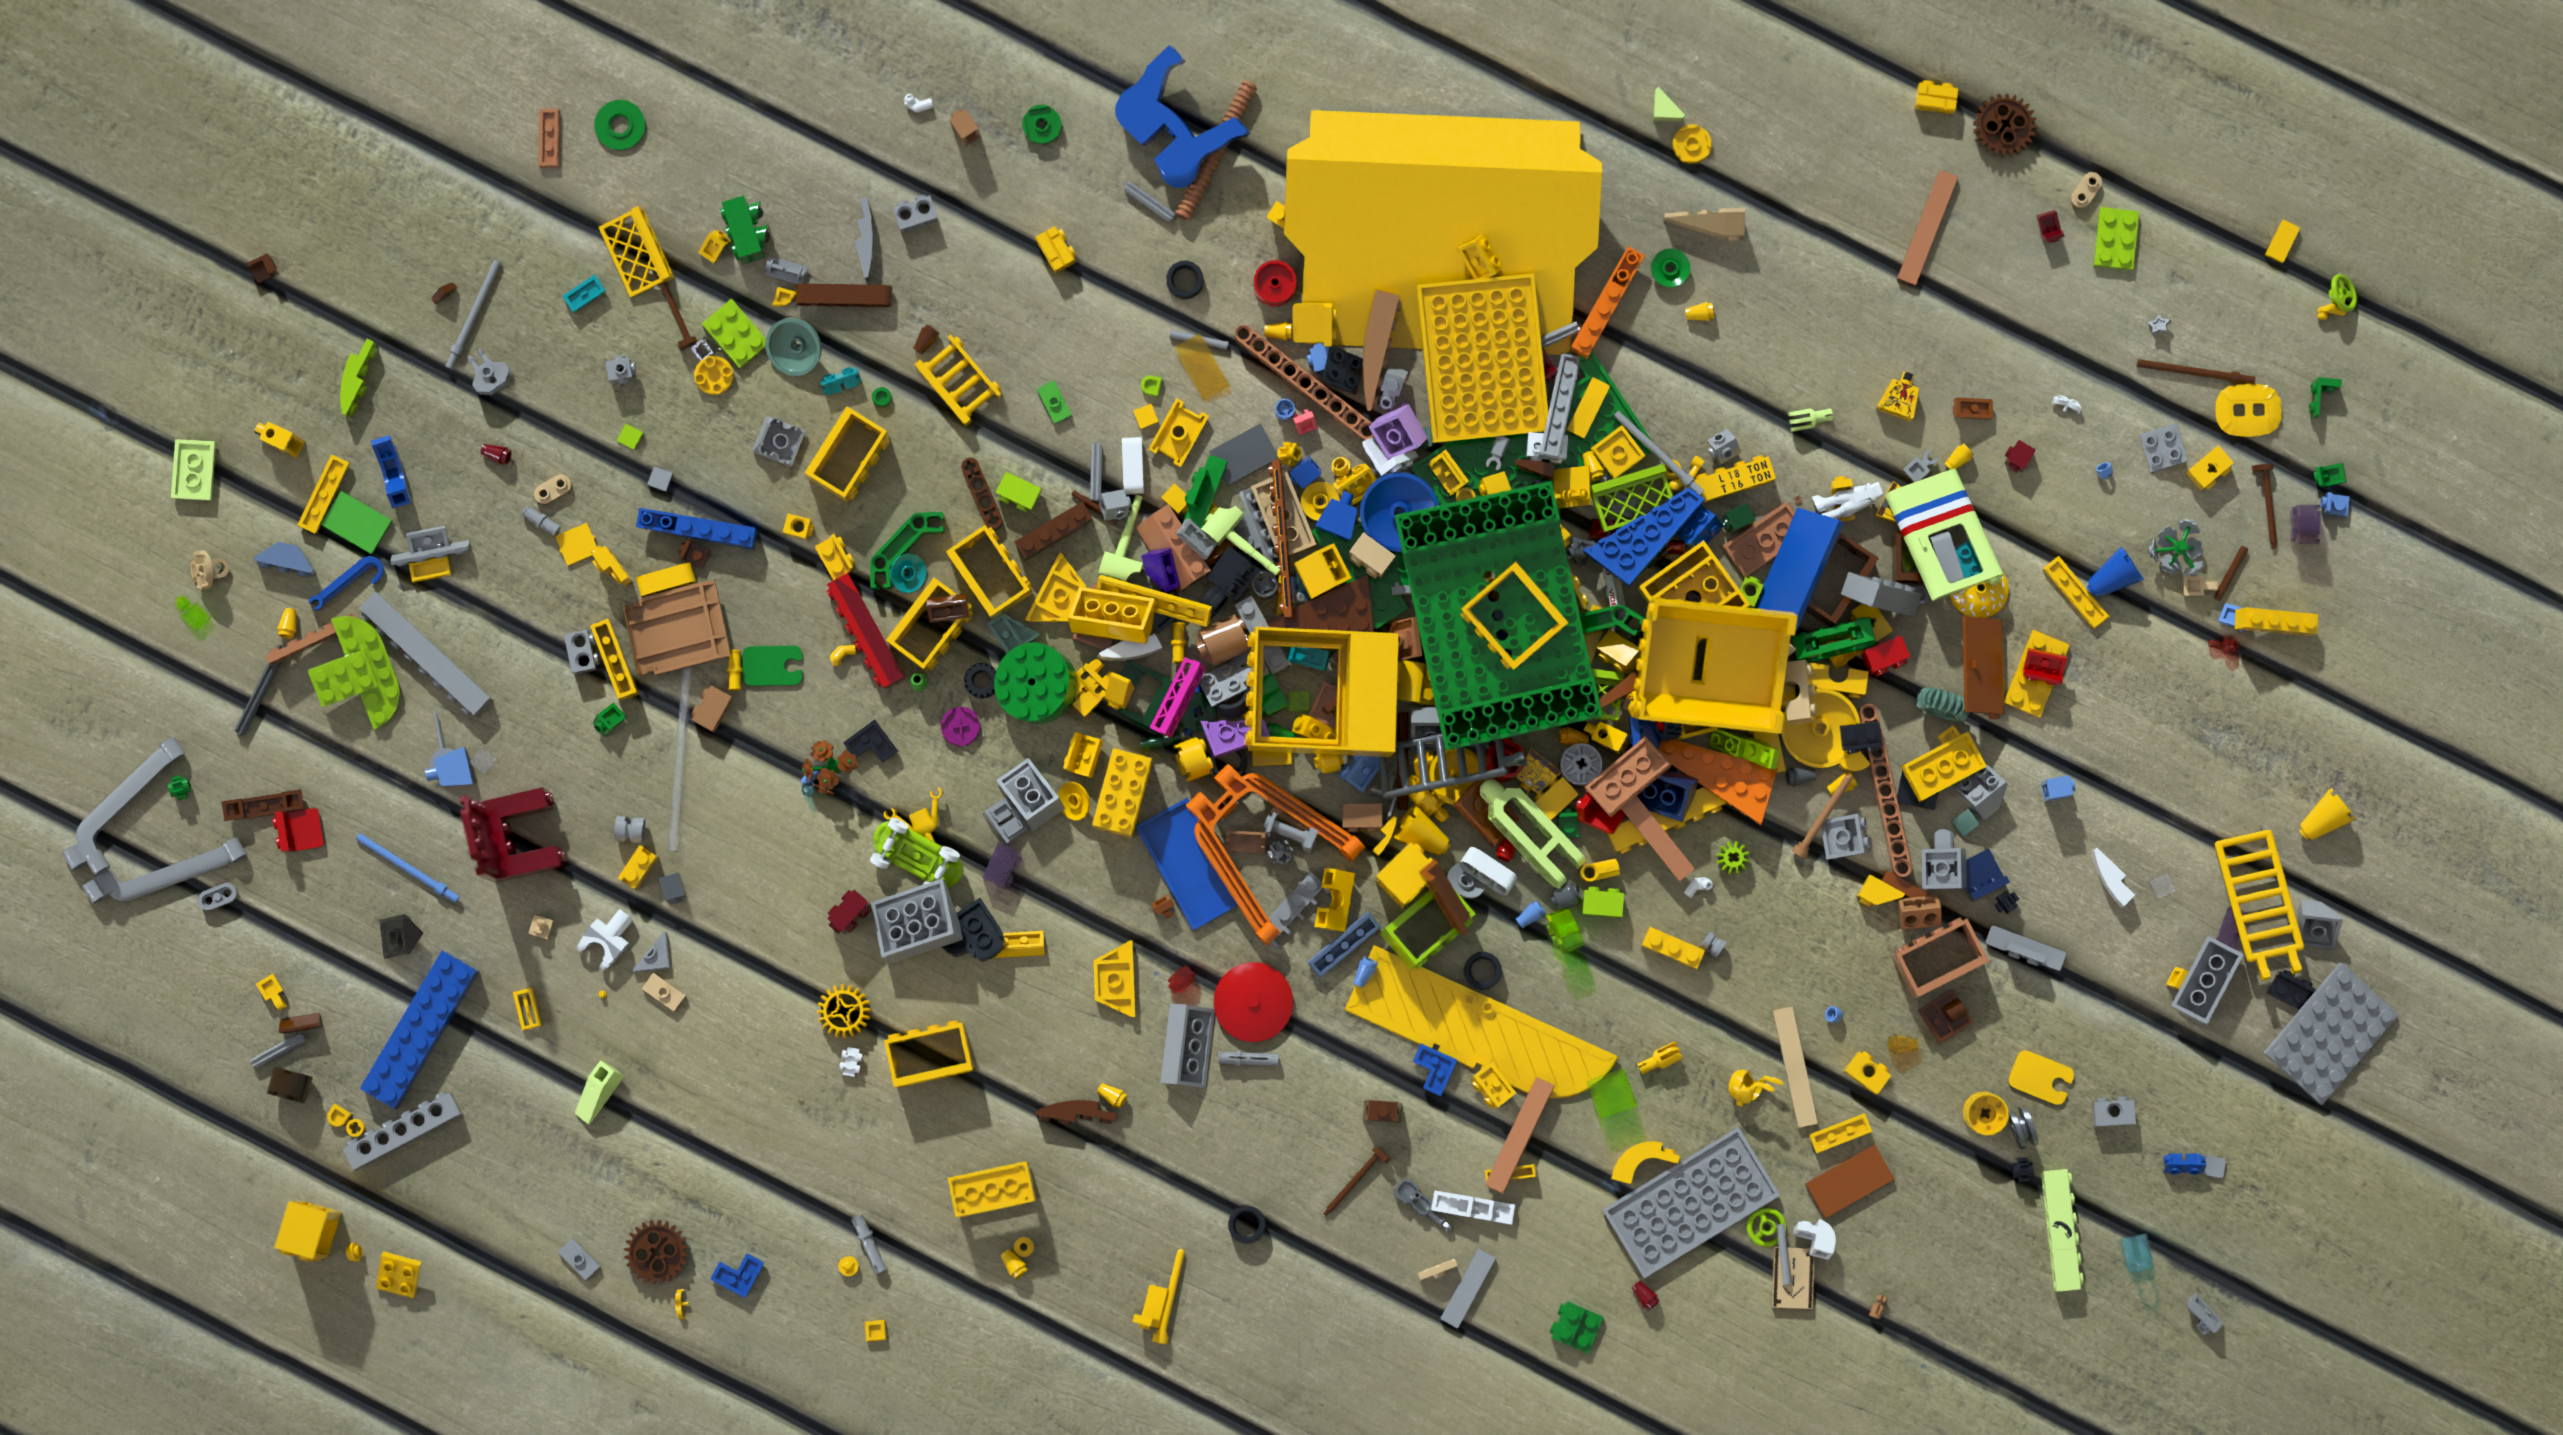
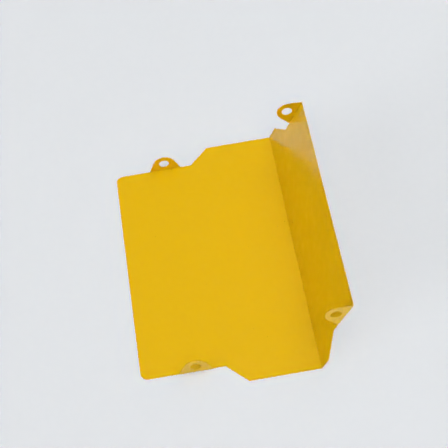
(1398, 194)

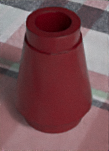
(496, 453)
(1645, 1295)

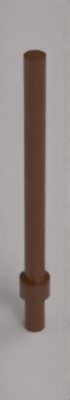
(2233, 377)

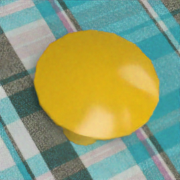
(713, 375)

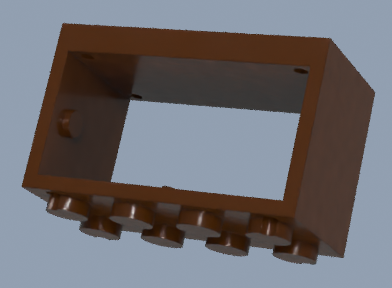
(1864, 554)

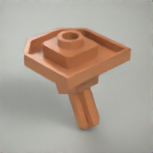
(1408, 638)

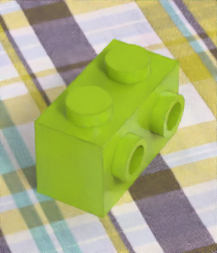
(1018, 492)
(1603, 903)

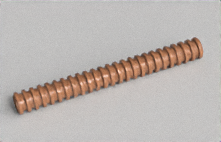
(1208, 166)

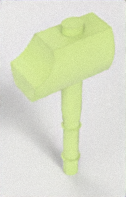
(1221, 526)
(1116, 564)

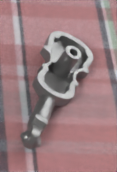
(1408, 1193)

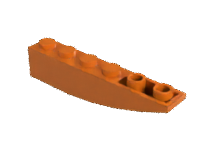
(1607, 303)

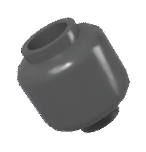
(1567, 896)

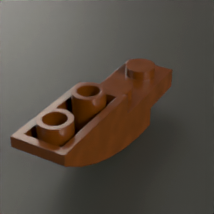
(1068, 1111)

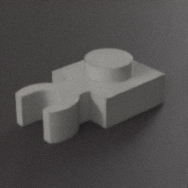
(1918, 468)

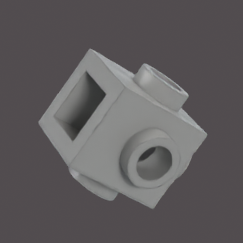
(613, 370)
(1723, 446)

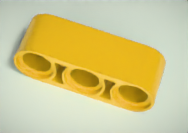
(665, 579)

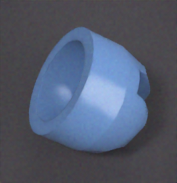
(2104, 470)
(1833, 1014)

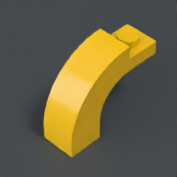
(1629, 1160)

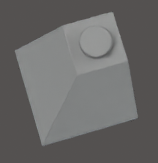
(2318, 924)

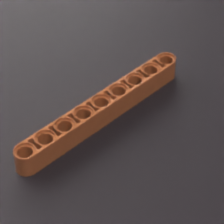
(1299, 375)
(1891, 800)

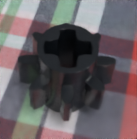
(2006, 902)
(2022, 1170)

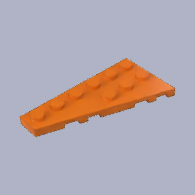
(1730, 778)

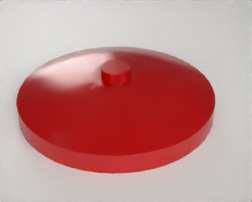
(1253, 1002)

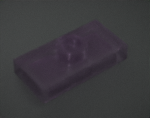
(2228, 931)

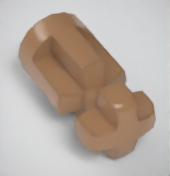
(1877, 1308)

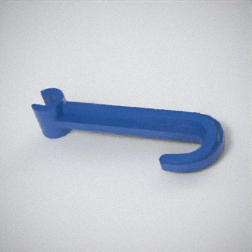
(347, 578)

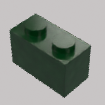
(1738, 519)

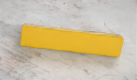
(1023, 944)

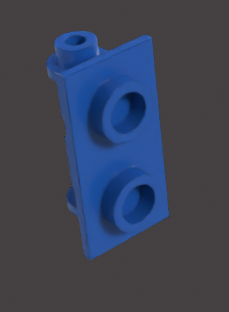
(2175, 1164)

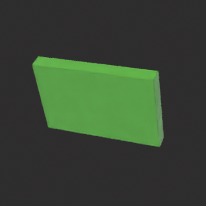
(356, 522)

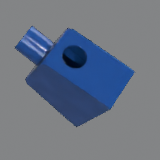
(1338, 517)

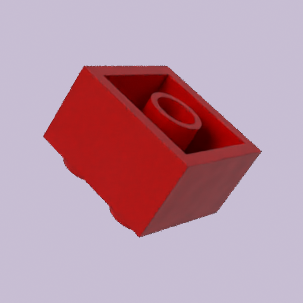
(1885, 655)

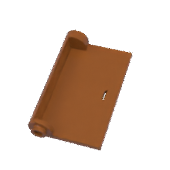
(1983, 666)

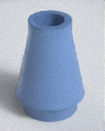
(1531, 914)
(1365, 971)

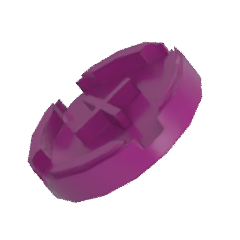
(960, 726)

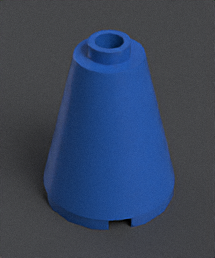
(2114, 574)

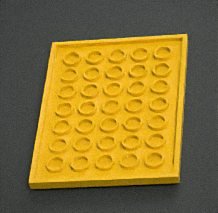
(1482, 357)

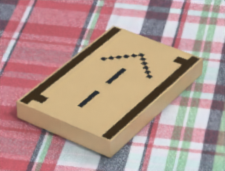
(1800, 1291)

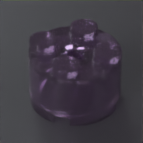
(2306, 524)

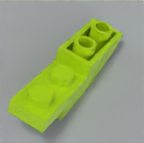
(352, 386)
(1745, 747)

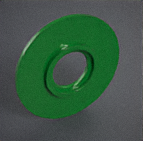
(615, 140)

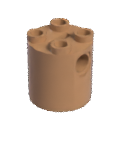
(1222, 640)

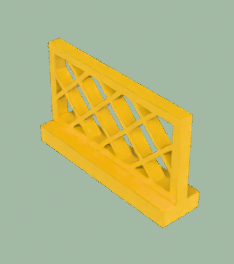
(651, 243)

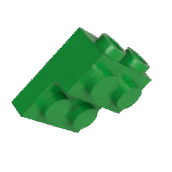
(1576, 1326)

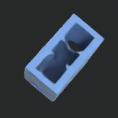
(452, 769)

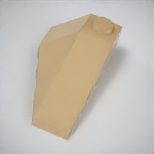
(1724, 224)

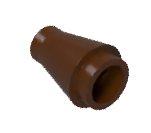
(926, 338)

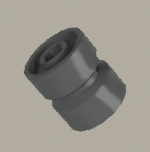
(1264, 585)

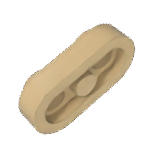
(2086, 189)
(553, 491)

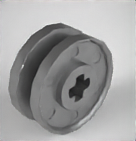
(2022, 1127)

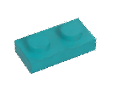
(584, 293)
(1310, 657)

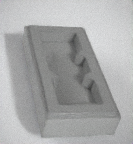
(1196, 539)
(579, 1259)

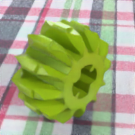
(1731, 850)

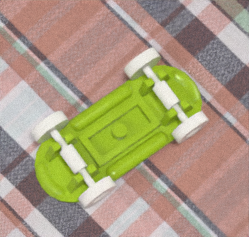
(915, 853)

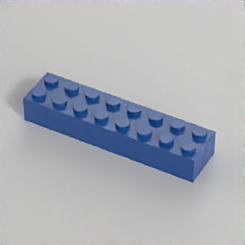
(419, 1030)

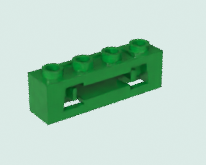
(1860, 629)

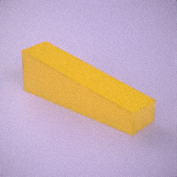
(1520, 1172)

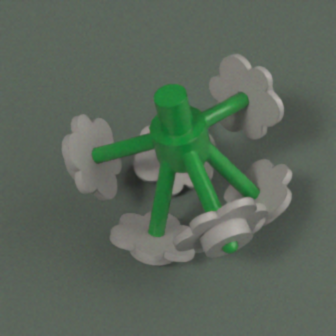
(2189, 550)

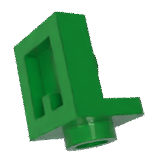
(608, 719)
(1569, 823)

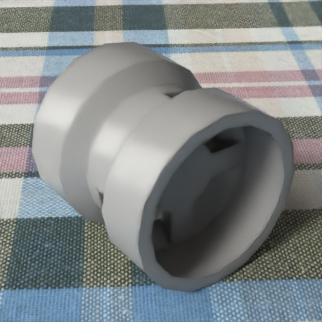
(1712, 944)

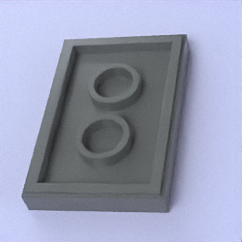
(1245, 454)

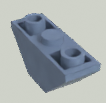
(286, 558)

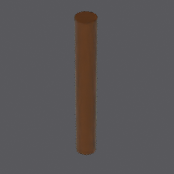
(2230, 573)

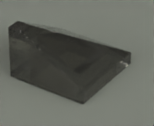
(705, 348)

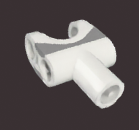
(608, 936)

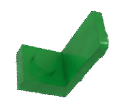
(2328, 385)

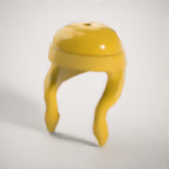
(1746, 1089)

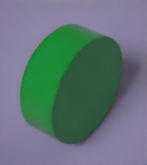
(881, 397)

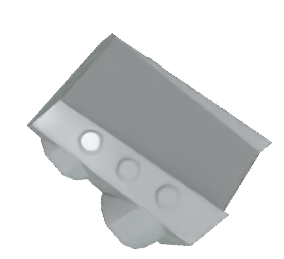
(778, 441)

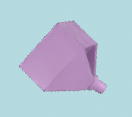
(1398, 431)

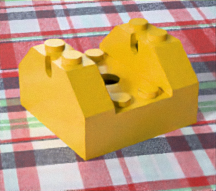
(1695, 571)

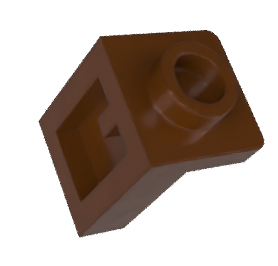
(693, 553)

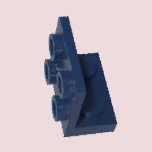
(1983, 875)

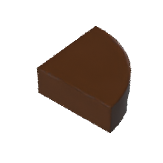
(443, 292)

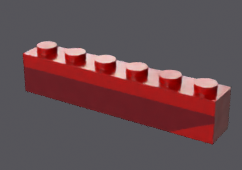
(866, 631)

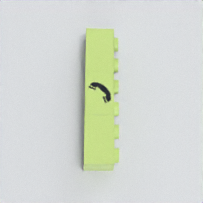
(2060, 1230)

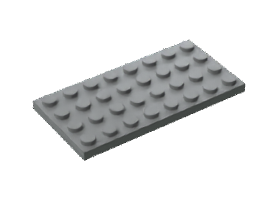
(1691, 1202)

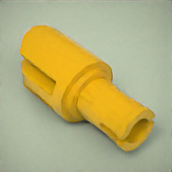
(1661, 1058)

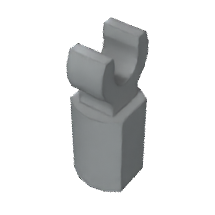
(1498, 451)

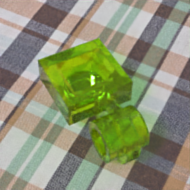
(195, 615)

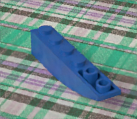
(697, 528)

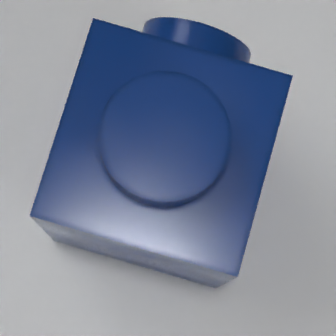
(1305, 472)

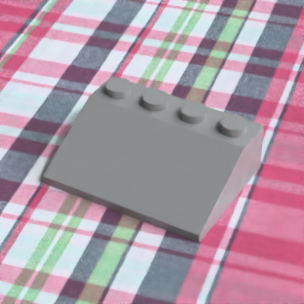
(915, 921)

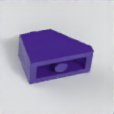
(1161, 568)

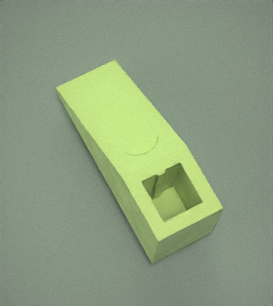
(597, 1091)

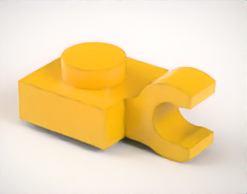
(270, 989)

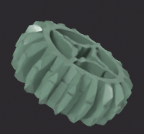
(1942, 704)

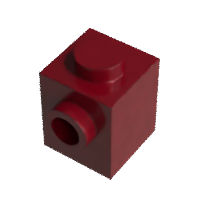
(2019, 456)

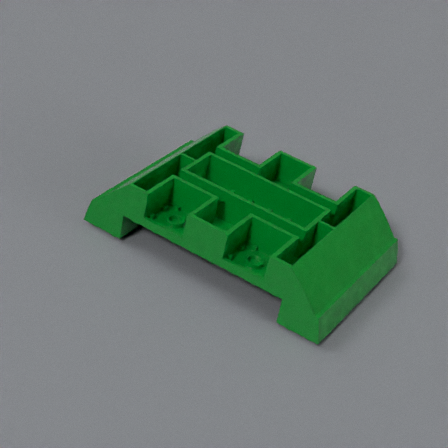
(1445, 563)

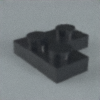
(871, 737)

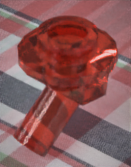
(2228, 645)

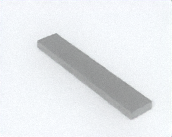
(1559, 407)

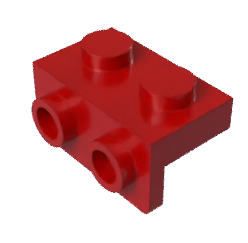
(2044, 666)

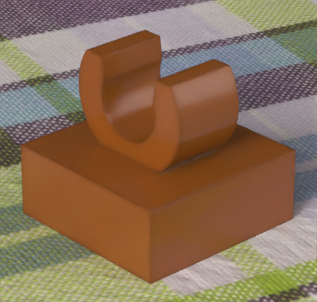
(1162, 906)

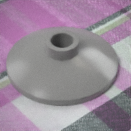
(1472, 887)

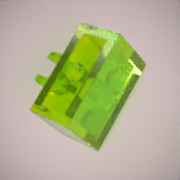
(1565, 930)

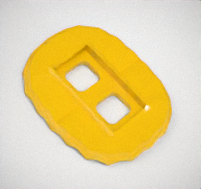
(2248, 424)

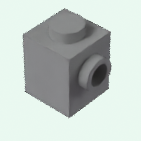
(1114, 505)

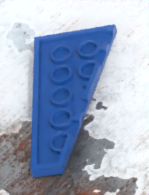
(1640, 541)

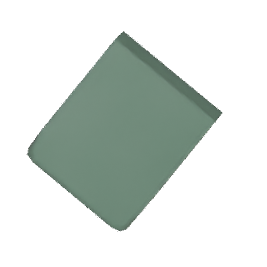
(1427, 444)
(1965, 822)

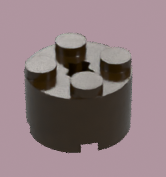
(289, 1085)

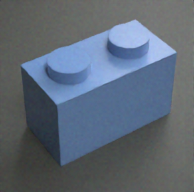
(2057, 788)

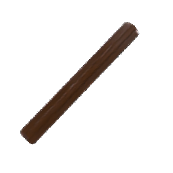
(1402, 801)

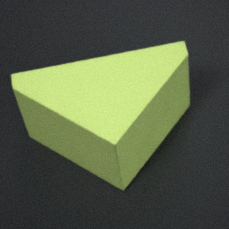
(1665, 109)

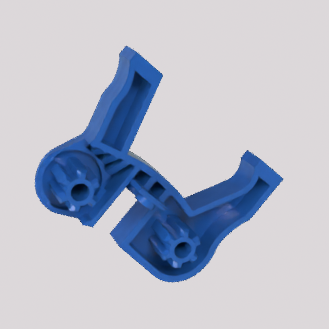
(1145, 116)

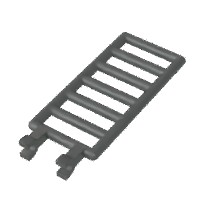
(1514, 760)

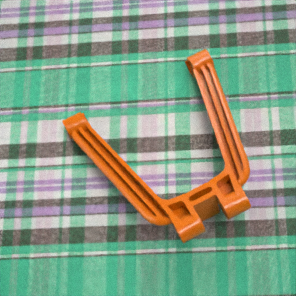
(1210, 813)

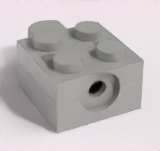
(1946, 864)

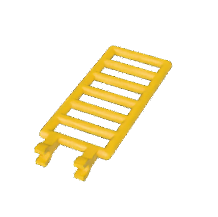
(2288, 909)

